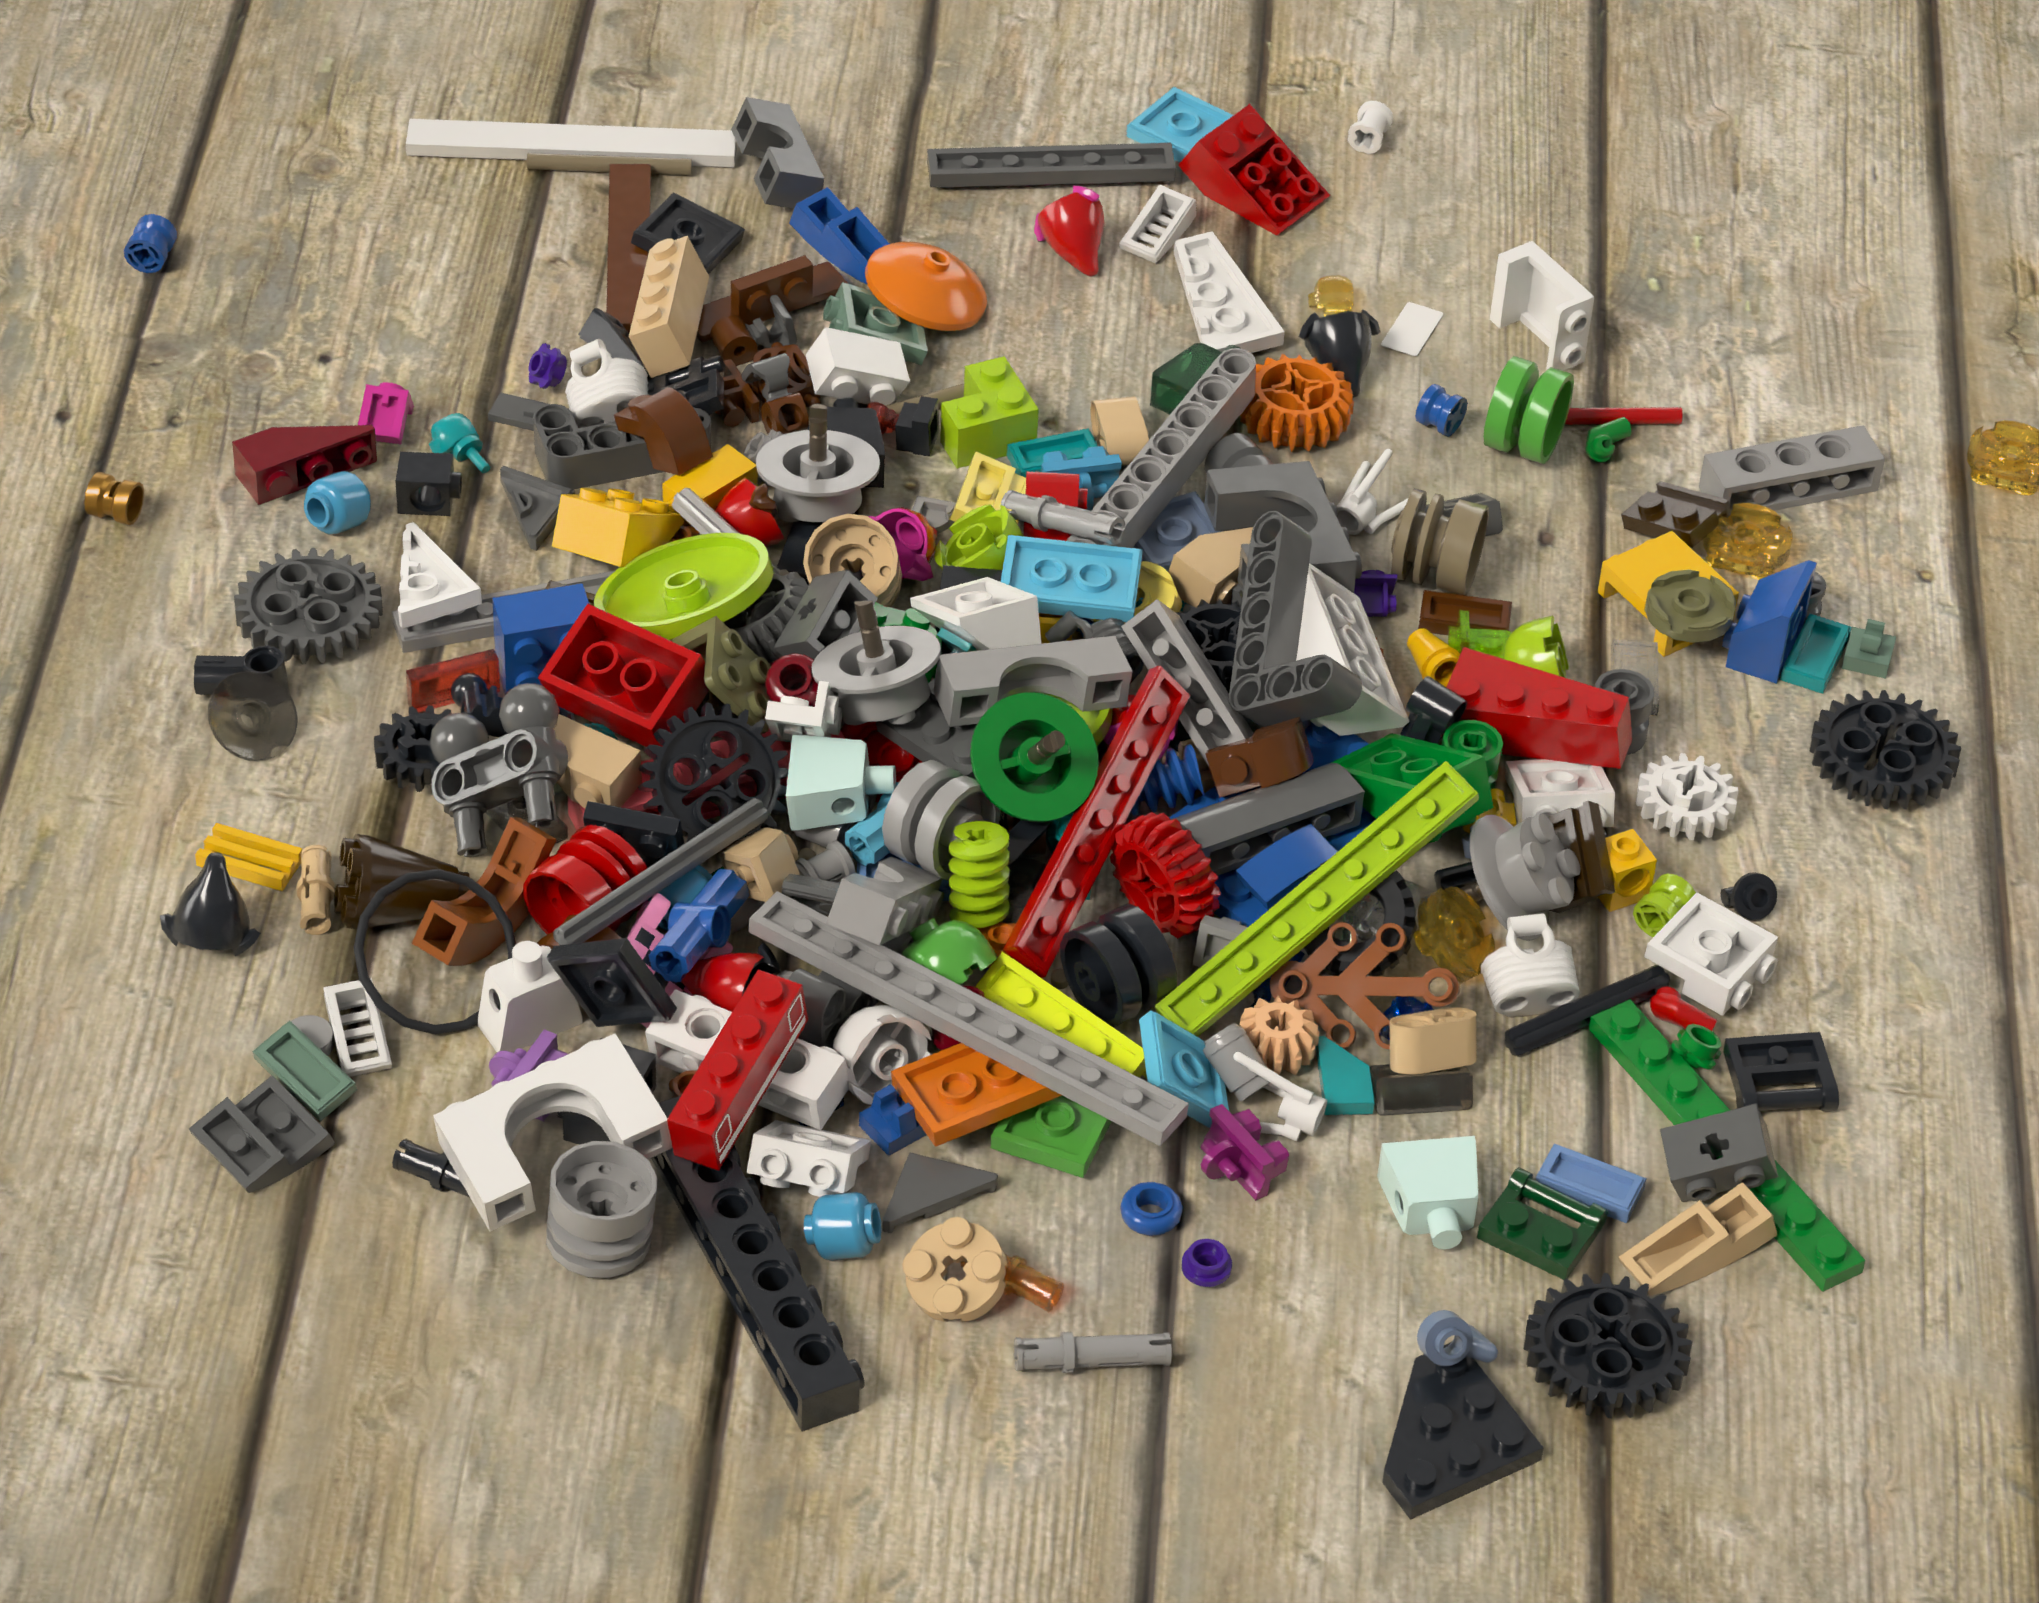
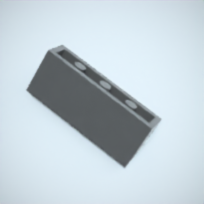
(1254, 820)

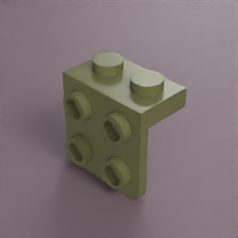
(730, 668)

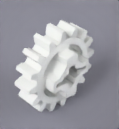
(1687, 796)

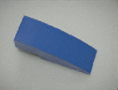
(836, 233)

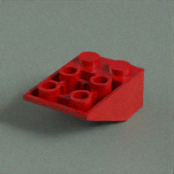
(1253, 173)

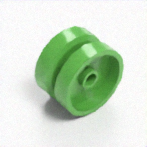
(1528, 409)

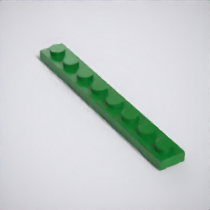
(1686, 1097)

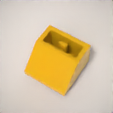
(613, 525)

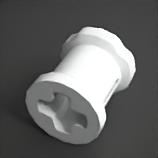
(1373, 121)

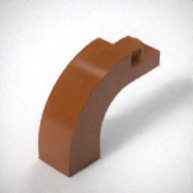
(467, 927)

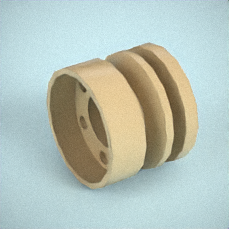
(856, 544)

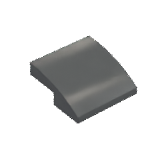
(262, 1136)

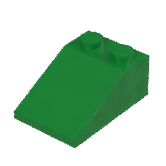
(1399, 763)

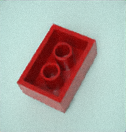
(623, 676)

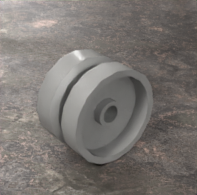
(927, 809)

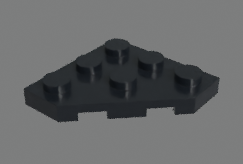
(1453, 1437)

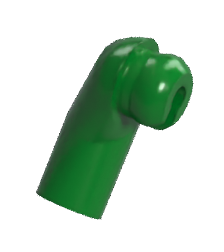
(1601, 438)

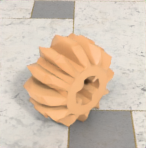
(1281, 1034)

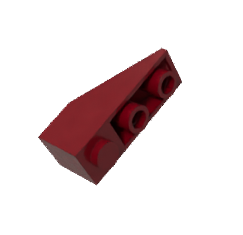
(294, 457)

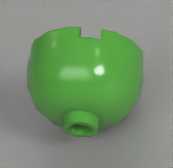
(950, 949)

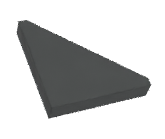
(533, 502)
(933, 1186)

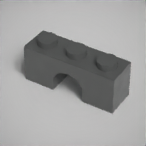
(788, 164)

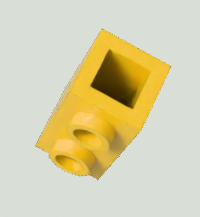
(712, 477)

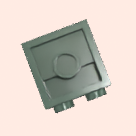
(862, 313)

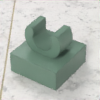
(1869, 650)

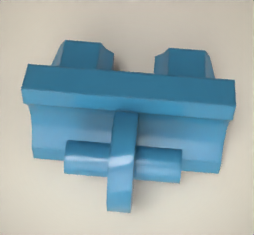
(1096, 470)

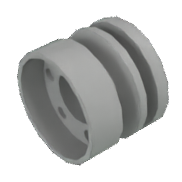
(601, 1209)

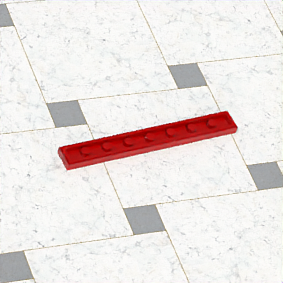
(1094, 823)

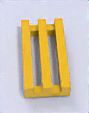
(252, 851)

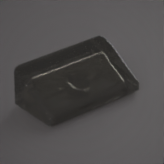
(1421, 1093)

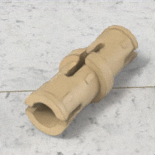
(315, 889)

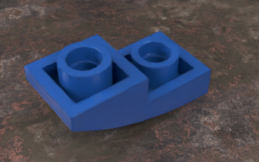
(1285, 864)

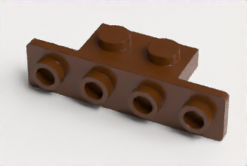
(793, 281)

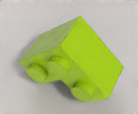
(990, 414)

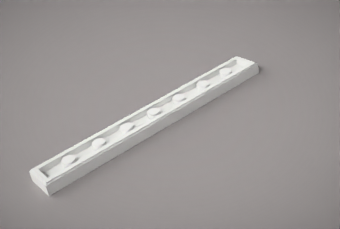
(515, 140)

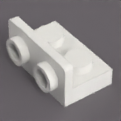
(796, 717)

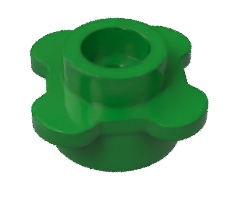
(1698, 1046)

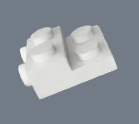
(1555, 786)
(1714, 953)
(806, 1157)

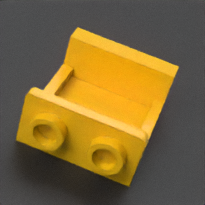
(1637, 568)

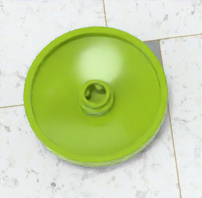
(688, 583)

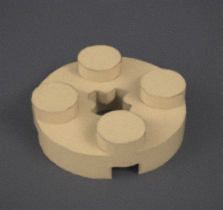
(950, 1243)

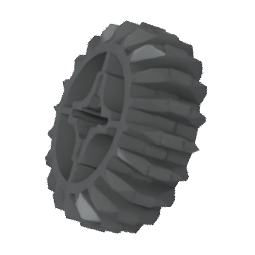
(767, 617)

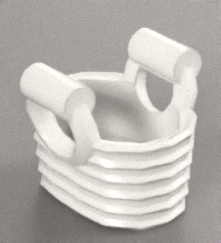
(601, 395)
(1530, 981)

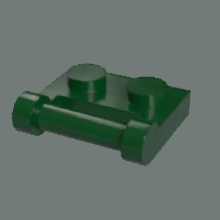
(1536, 1235)

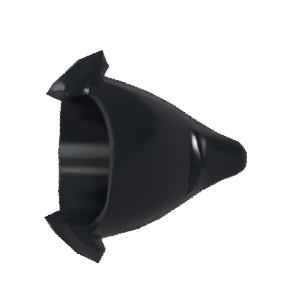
(1343, 341)
(211, 912)

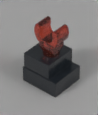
(914, 427)

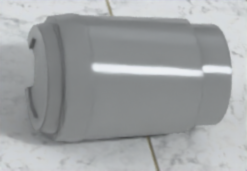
(1220, 1052)

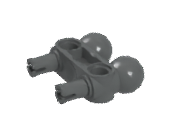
(487, 773)

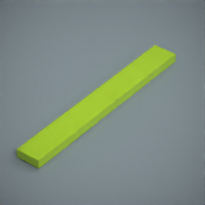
(1318, 901)

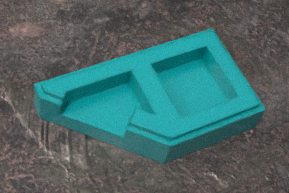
(1343, 1080)

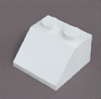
(983, 613)

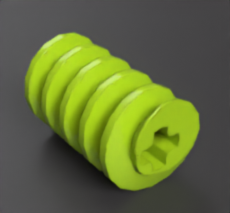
(979, 874)

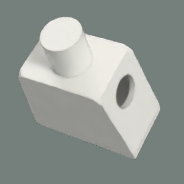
(524, 999)

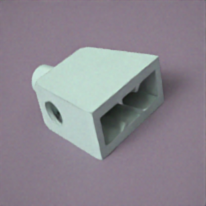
(832, 781)
(1432, 1186)

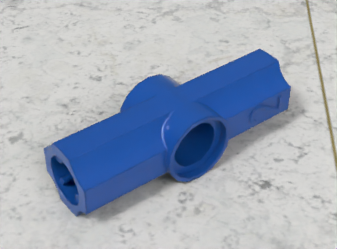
(699, 925)

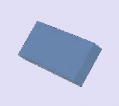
(1592, 1181)

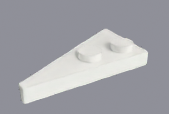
(431, 582)

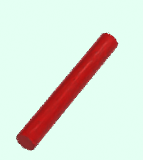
(1634, 415)

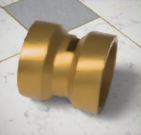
(114, 498)

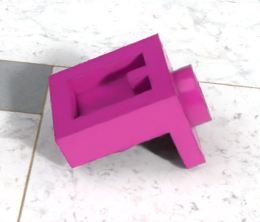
(386, 410)

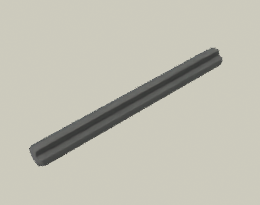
(662, 873)

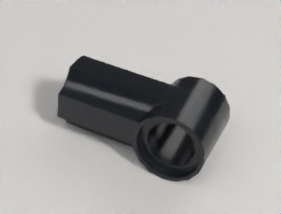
(214, 669)
(1432, 711)

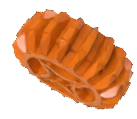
(1298, 403)

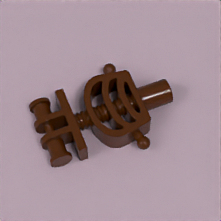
(741, 397)

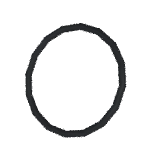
(362, 930)

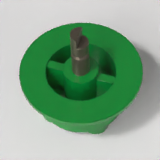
(1034, 757)

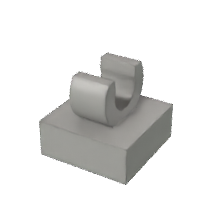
(1214, 936)

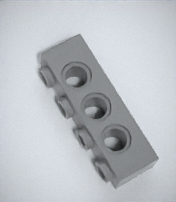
(1795, 470)

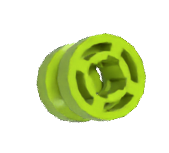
(1662, 903)

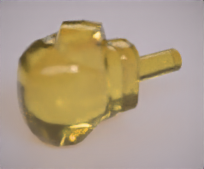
(1332, 295)

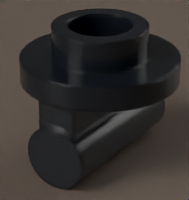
(1751, 896)

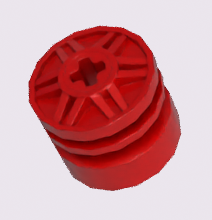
(580, 875)

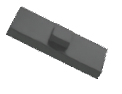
(514, 411)

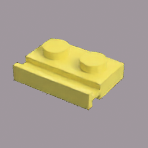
(986, 484)

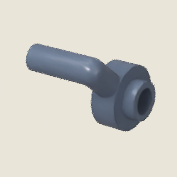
(1466, 1341)

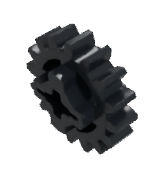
(414, 758)

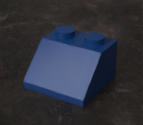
(1770, 622)

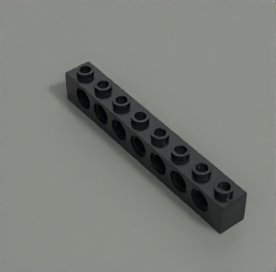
(764, 1286)

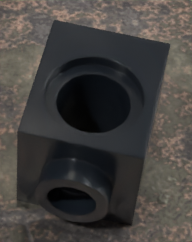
(427, 484)

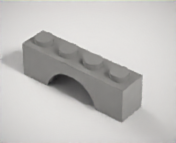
(1082, 671)
(888, 903)

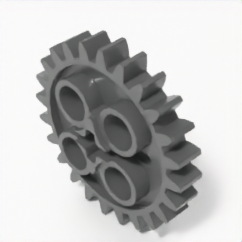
(309, 605)

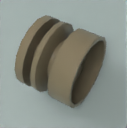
(1439, 541)

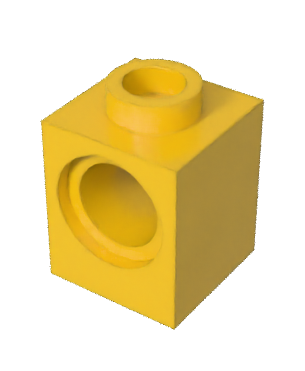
(1631, 870)

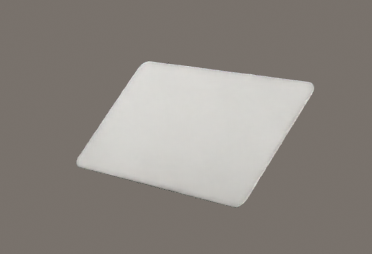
(1412, 329)

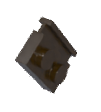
(1678, 510)
(1584, 834)

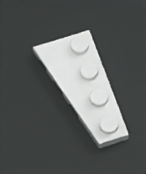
(1222, 298)

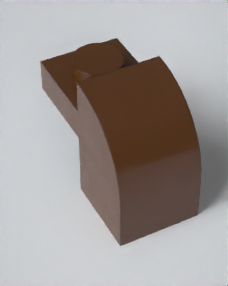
(670, 430)
(1262, 760)

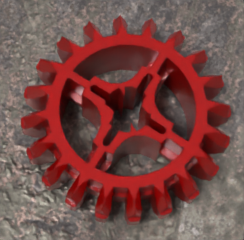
(1165, 873)

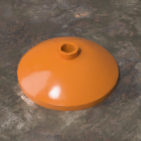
(926, 286)

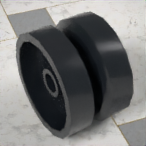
(1118, 964)

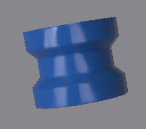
(1441, 410)

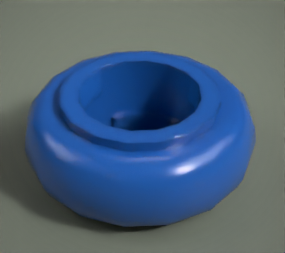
(1151, 1223)

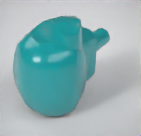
(458, 437)

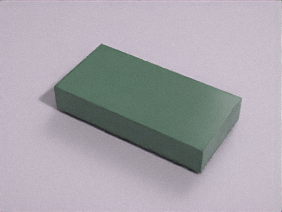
(304, 1071)

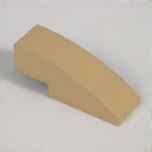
(1700, 1241)

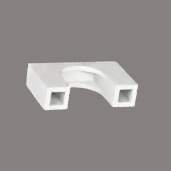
(591, 1081)

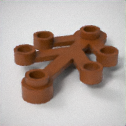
(1355, 985)

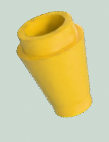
(1432, 655)

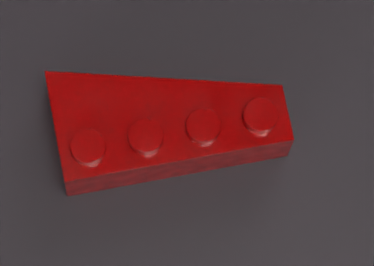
(1543, 712)

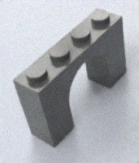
(1243, 494)

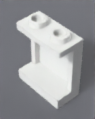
(1546, 300)

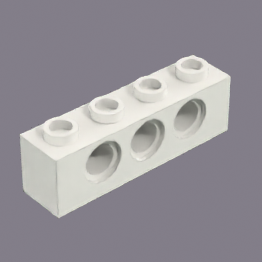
(803, 1089)

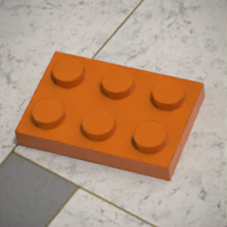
(964, 1092)

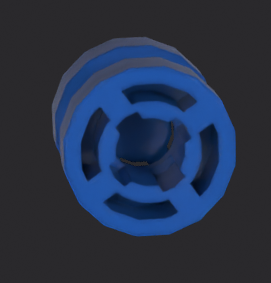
(150, 243)

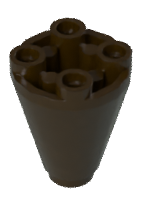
(375, 864)

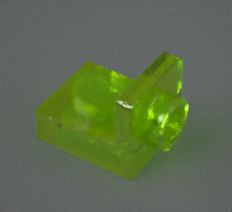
(1481, 640)

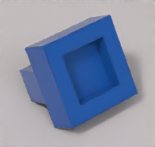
(890, 1121)

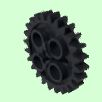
(691, 746)
(1907, 768)
(1607, 1345)

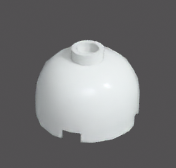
(877, 1043)

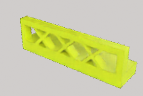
(1039, 1002)

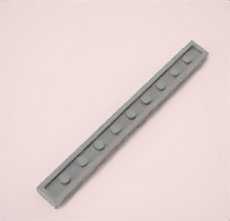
(970, 1019)

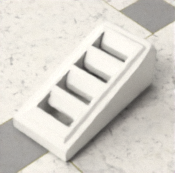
(1167, 201)
(350, 996)

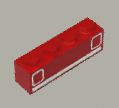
(737, 1070)

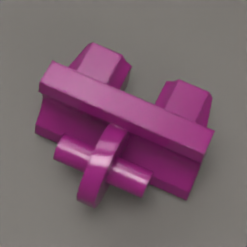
(1234, 1152)

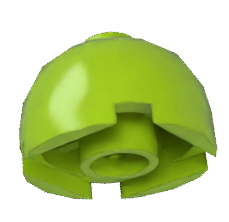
(978, 539)
(1538, 646)

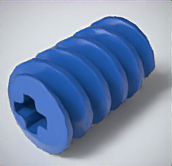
(1171, 779)

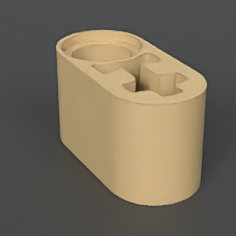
(1119, 427)
(1433, 1040)

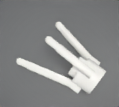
(1359, 506)
(1298, 1108)

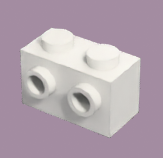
(857, 367)

